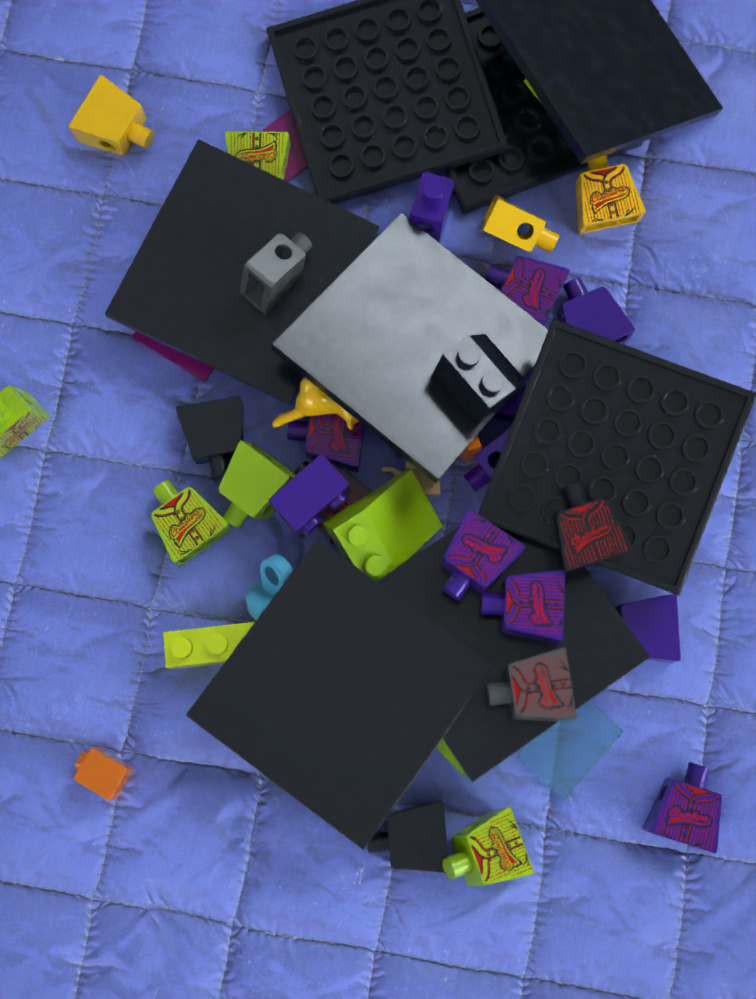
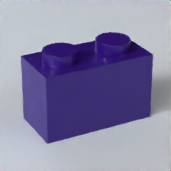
(310, 496)

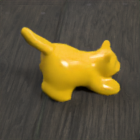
(313, 402)

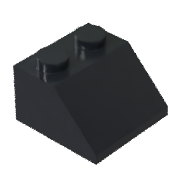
(479, 376)

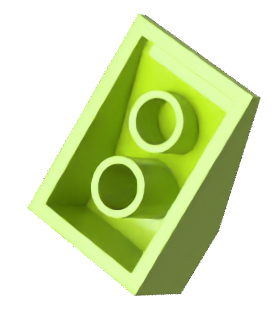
(384, 526)

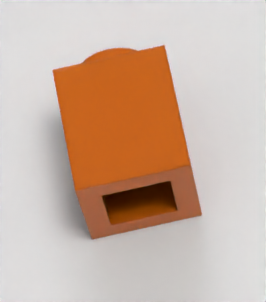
(102, 772)

